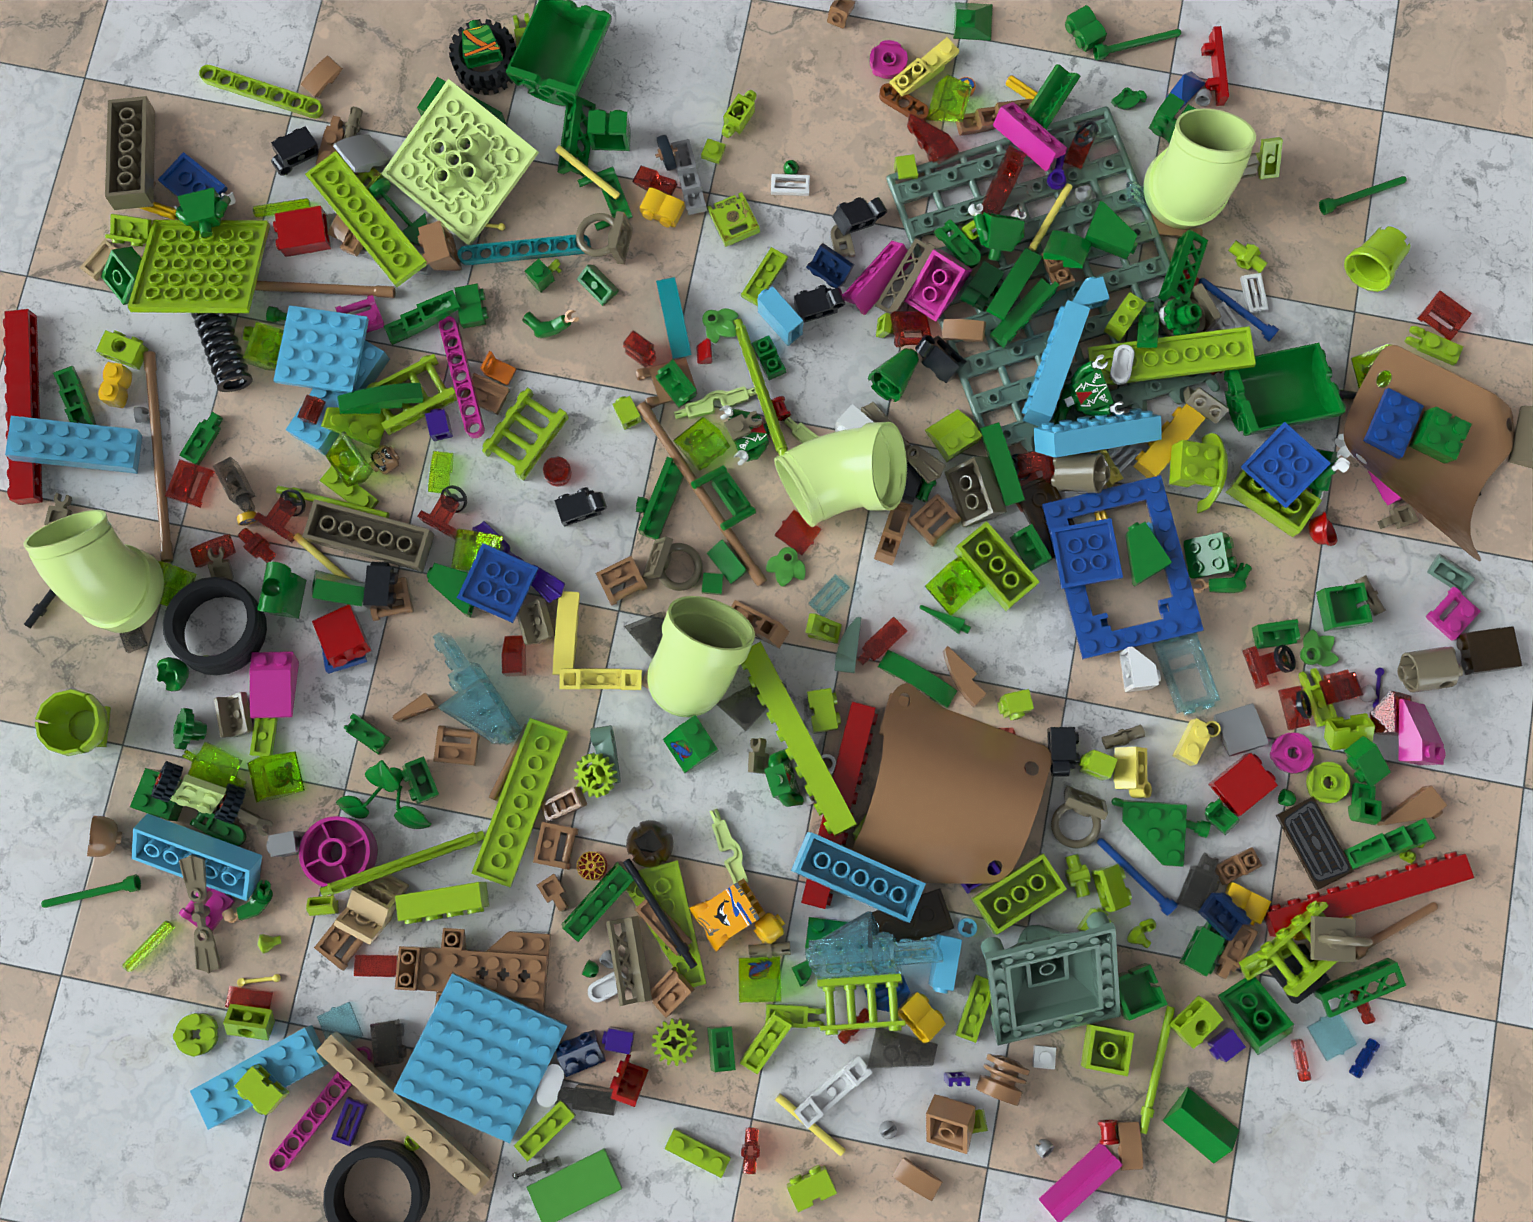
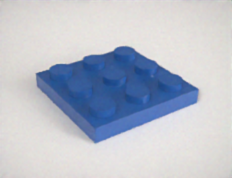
(1285, 465)
(1086, 553)
(497, 583)

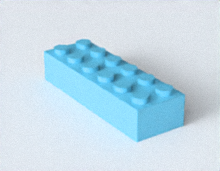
(1055, 363)
(1097, 433)
(320, 438)
(73, 444)
(227, 865)
(858, 877)
(285, 1061)

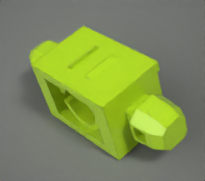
(737, 124)

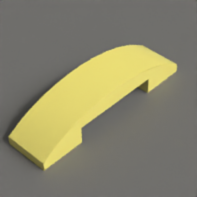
(600, 678)

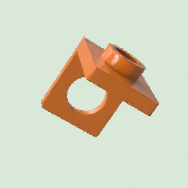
(497, 369)

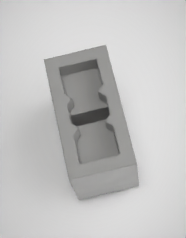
(284, 843)

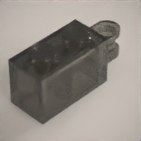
(235, 484)
(1199, 884)
(589, 1099)

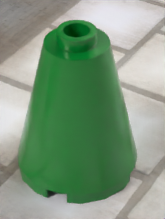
(894, 375)

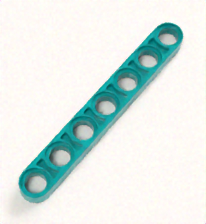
(514, 247)

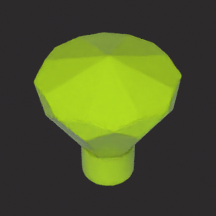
(1137, 936)
(267, 942)

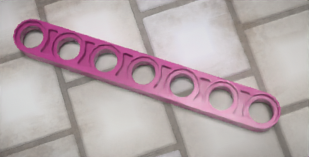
(467, 383)
(316, 1118)

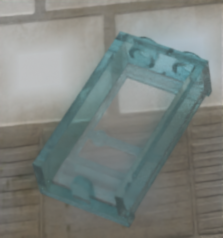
(1187, 673)

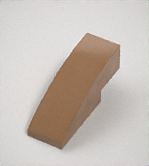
(893, 533)
(962, 677)

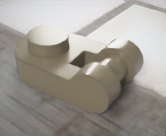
(838, 239)

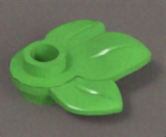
(721, 326)
(784, 569)
(1320, 649)

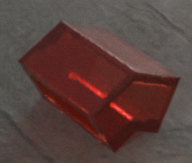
(311, 409)

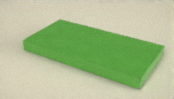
(574, 1187)

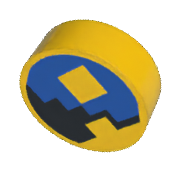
(246, 518)

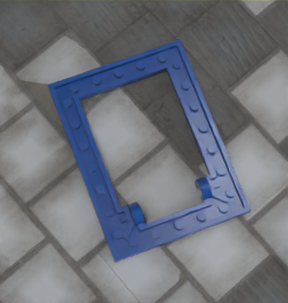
(1183, 617)

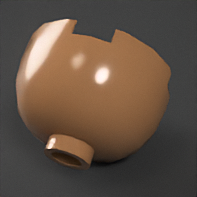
(103, 836)

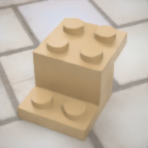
(370, 908)

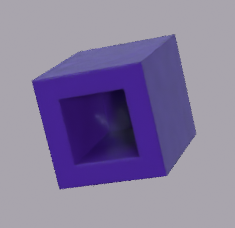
(438, 424)
(618, 1040)
(1225, 1045)

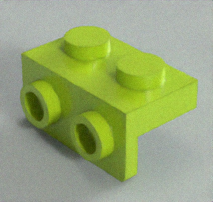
(129, 229)

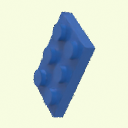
(188, 176)
(1393, 423)

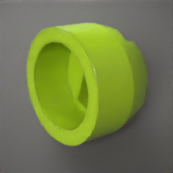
(408, 1145)

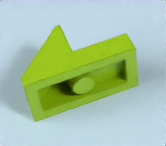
(1269, 157)
(823, 628)

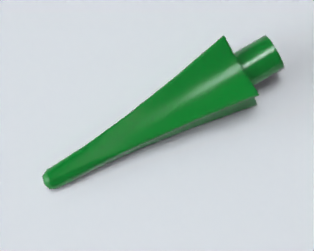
(955, 623)

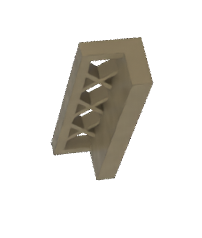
(899, 300)
(633, 959)

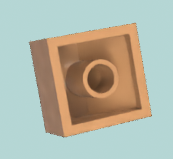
(439, 247)
(950, 1123)

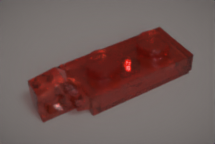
(882, 640)

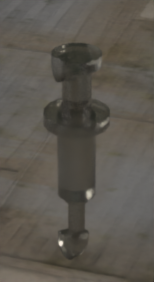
(544, 1166)

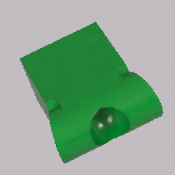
(281, 591)

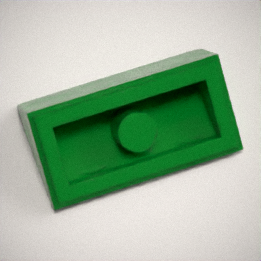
(597, 284)
(726, 562)

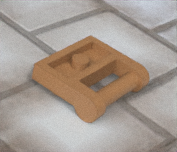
(929, 515)
(617, 575)
(402, 592)
(456, 752)
(549, 842)
(332, 943)

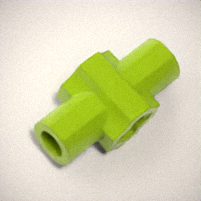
(1247, 256)
(1077, 875)

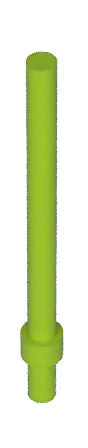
(310, 497)
(1147, 1110)

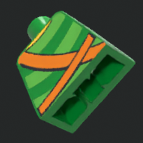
(479, 45)

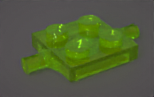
(214, 766)

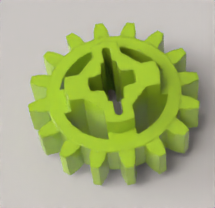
(593, 776)
(675, 1051)

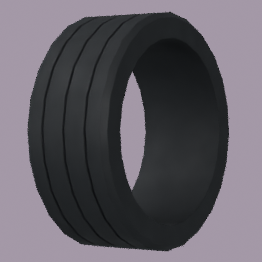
(193, 596)
(406, 1160)

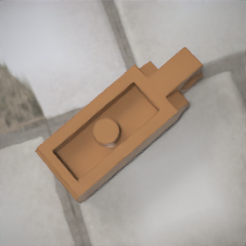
(331, 135)
(1235, 951)

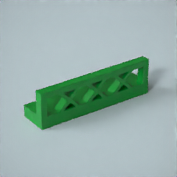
(1052, 95)
(571, 130)
(1181, 262)
(1023, 312)
(661, 500)
(597, 902)
(1358, 979)

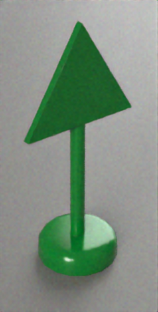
(379, 190)

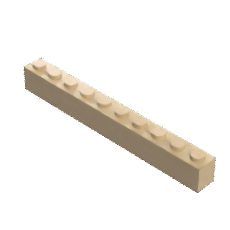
(405, 1113)

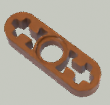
(889, 100)

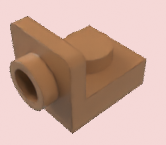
(839, 12)

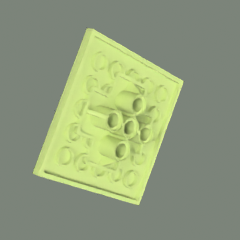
(494, 154)

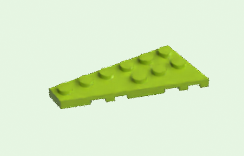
(669, 890)

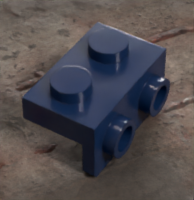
(830, 266)
(1224, 915)
(579, 1053)

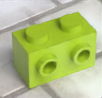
(1015, 704)

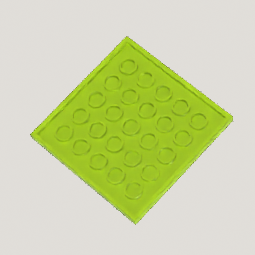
(197, 272)

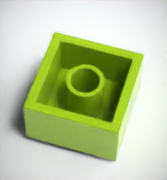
(1107, 1049)

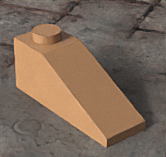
(764, 626)
(1420, 805)

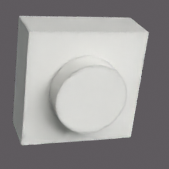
(1044, 1057)

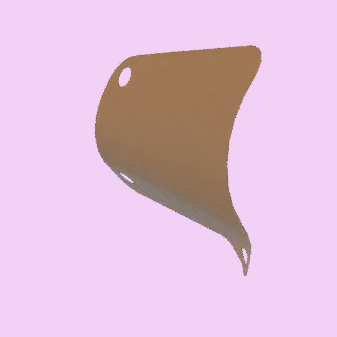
(1434, 489)
(950, 794)

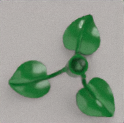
(390, 780)

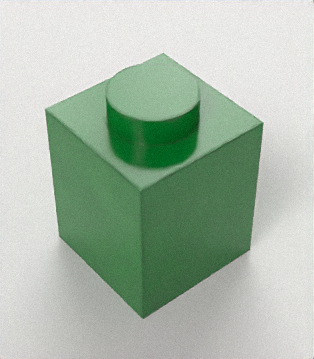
(539, 275)

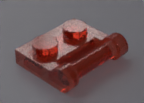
(1447, 310)
(909, 322)
(183, 482)

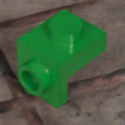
(1220, 816)

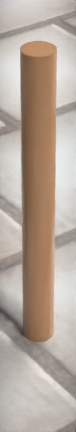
(505, 771)

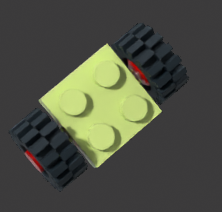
(198, 793)

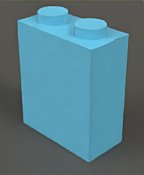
(780, 315)
(943, 974)

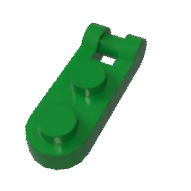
(958, 244)
(219, 829)

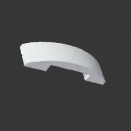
(832, 1091)

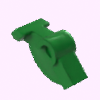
(1128, 99)

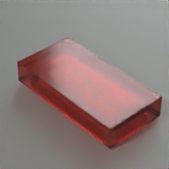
(375, 965)

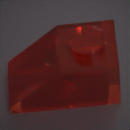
(514, 656)

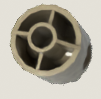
(1081, 473)
(1429, 669)

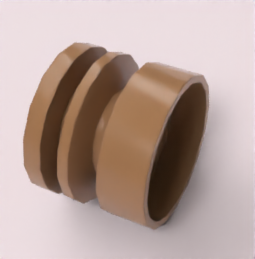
(1003, 1079)

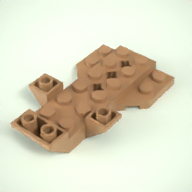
(516, 951)

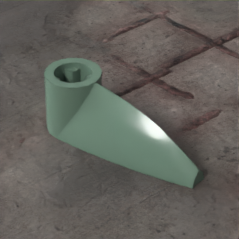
(848, 647)
(604, 742)

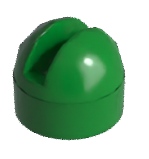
(788, 170)
(641, 504)
(1286, 798)
(590, 969)

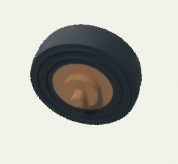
(666, 152)

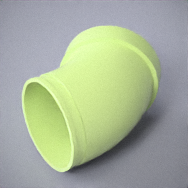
(1199, 168)
(845, 471)
(96, 572)
(698, 655)

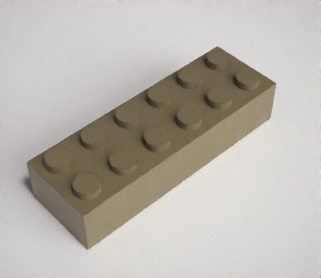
(130, 153)
(368, 535)

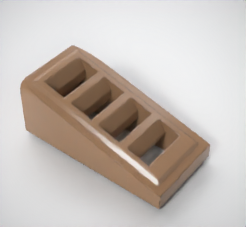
(419, 706)
(575, 792)

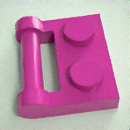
(374, 316)
(1458, 617)
(217, 903)

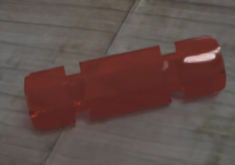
(1367, 1017)
(844, 1036)
(1300, 1060)

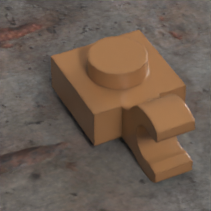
(551, 890)

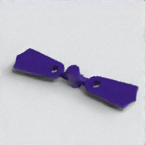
(544, 583)

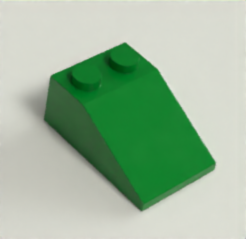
(1256, 1014)

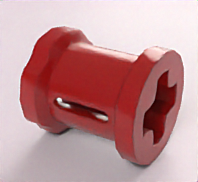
(780, 408)
(1108, 1132)

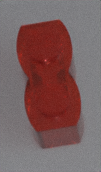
(639, 349)
(1340, 686)

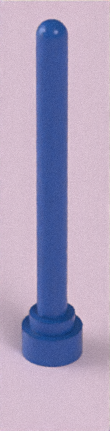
(1267, 330)
(1167, 905)

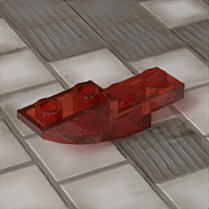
(1003, 181)

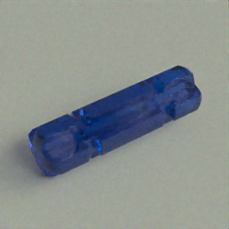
(1364, 1058)

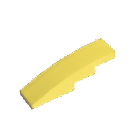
(566, 631)

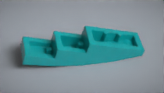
(673, 317)

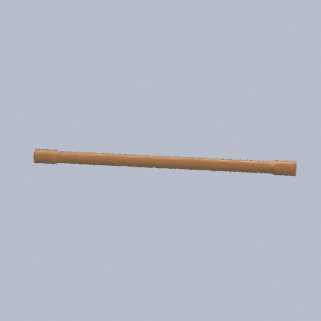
(378, 291)
(150, 368)
(649, 417)

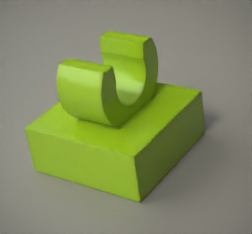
(884, 326)

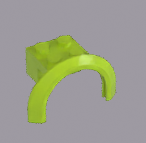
(1201, 465)

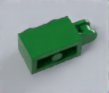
(1203, 950)

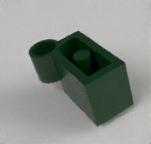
(981, 288)

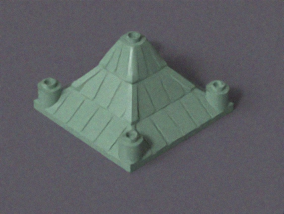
(1052, 980)

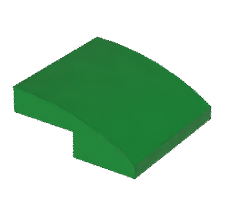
(1067, 247)

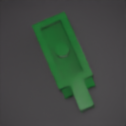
(1148, 327)
(202, 439)

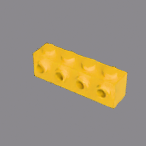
(1180, 428)

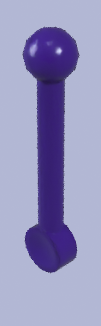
(1379, 672)

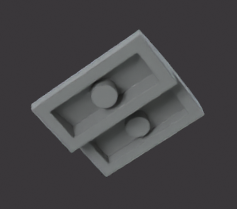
(361, 153)
(1241, 730)

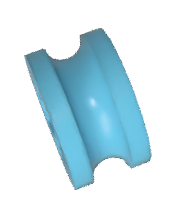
(961, 924)

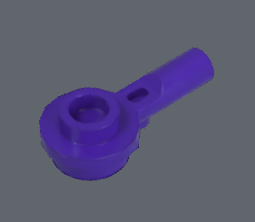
(1056, 179)

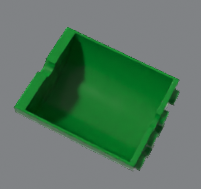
(558, 50)
(1283, 388)

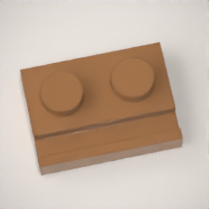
(489, 393)
(670, 992)

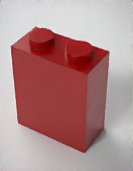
(302, 231)
(341, 636)
(1243, 784)

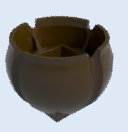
(659, 855)

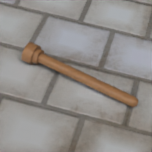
(1361, 950)

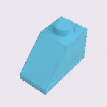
(1092, 293)

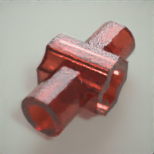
(256, 545)
(749, 1161)

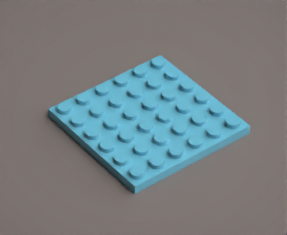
(480, 1058)

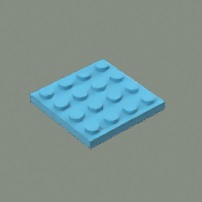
(321, 349)

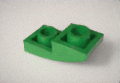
(768, 357)

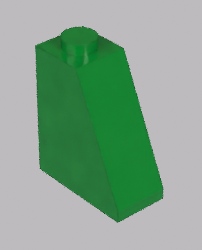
(1111, 233)
(1144, 553)
(449, 583)
(337, 589)

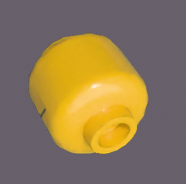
(769, 928)

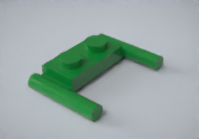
(613, 204)
(730, 495)

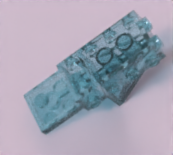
(477, 700)
(862, 943)

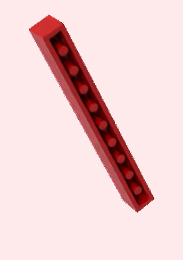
(22, 398)
(846, 777)
(1376, 890)

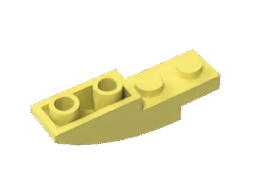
(924, 69)

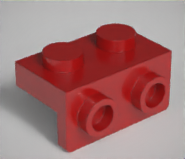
(629, 1082)

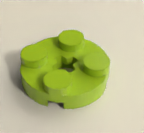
(1318, 789)
(184, 1037)

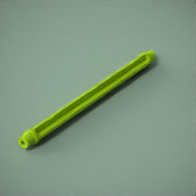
(760, 387)
(401, 863)

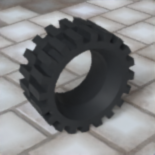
(484, 80)

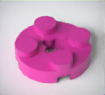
(881, 67)
(1280, 754)

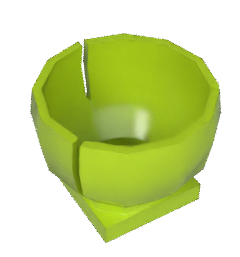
(74, 723)

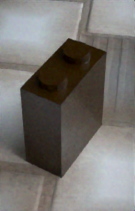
(1489, 650)

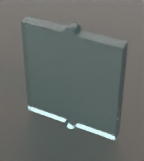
(341, 1020)
(1331, 1036)

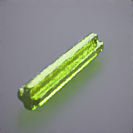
(272, 208)
(148, 946)

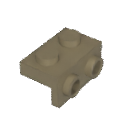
(1205, 404)
(535, 622)
(233, 715)

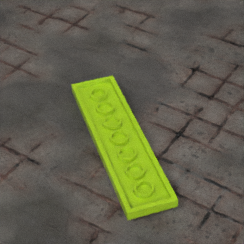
(366, 219)
(1184, 355)
(520, 802)

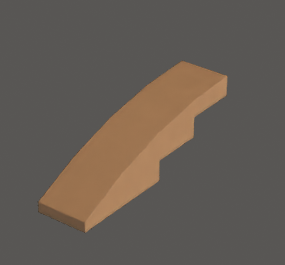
(984, 118)

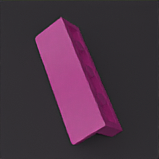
(1028, 135)
(874, 279)
(1080, 1182)

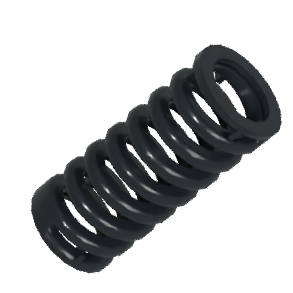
(205, 323)

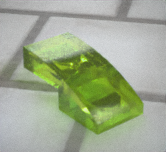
(440, 471)

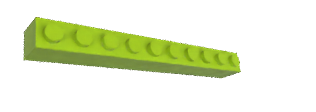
(799, 742)

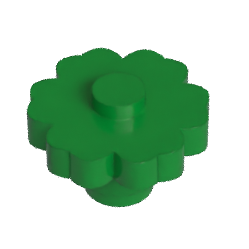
(1182, 316)
(187, 729)

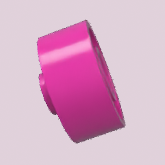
(357, 845)

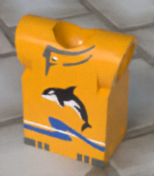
(727, 913)

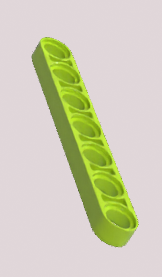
(254, 85)

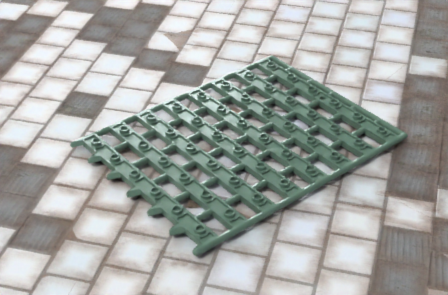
(1067, 218)

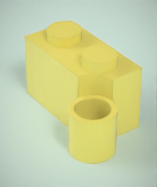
(1194, 741)
(1132, 771)

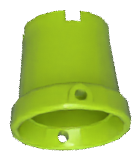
(1377, 259)

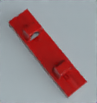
(1219, 81)

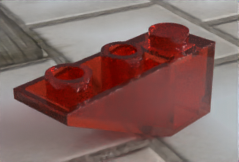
(934, 141)

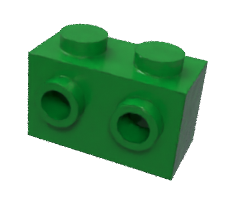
(1366, 761)
(420, 780)

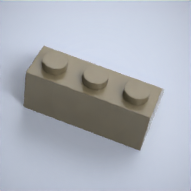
(1523, 439)
(975, 491)

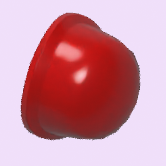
(1322, 530)

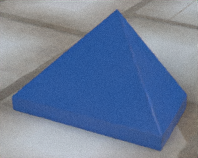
(1187, 87)
(882, 996)

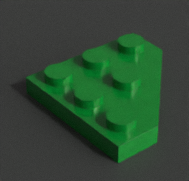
(1159, 828)

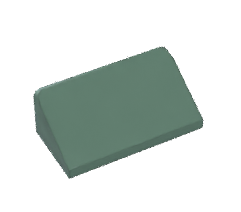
(1450, 573)

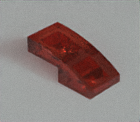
(650, 178)
(200, 552)
(248, 997)

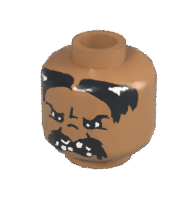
(384, 459)

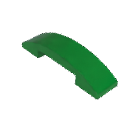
(919, 677)

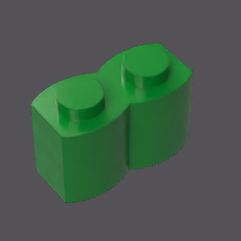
(1085, 28)
(471, 305)

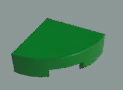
(802, 972)

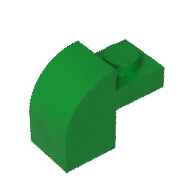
(1363, 805)

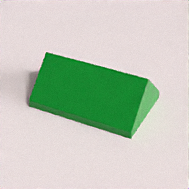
(1202, 1126)

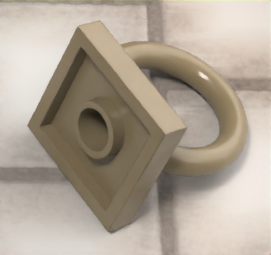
(618, 236)
(1210, 313)
(661, 557)
(1085, 805)
(1335, 939)

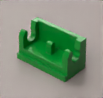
(676, 383)
(1030, 547)
(1276, 634)
(367, 733)
(721, 1048)

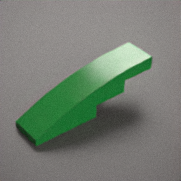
(1014, 284)
(423, 317)
(74, 396)
(376, 398)
(1002, 464)
(1389, 844)

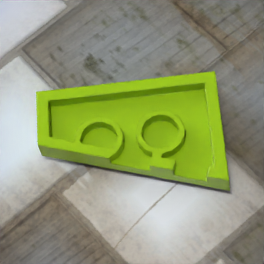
(360, 427)

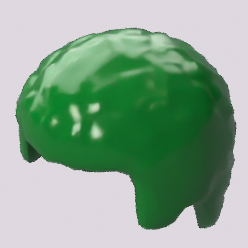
(172, 673)

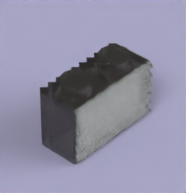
(388, 1042)

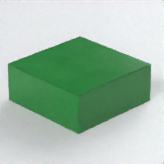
(712, 583)

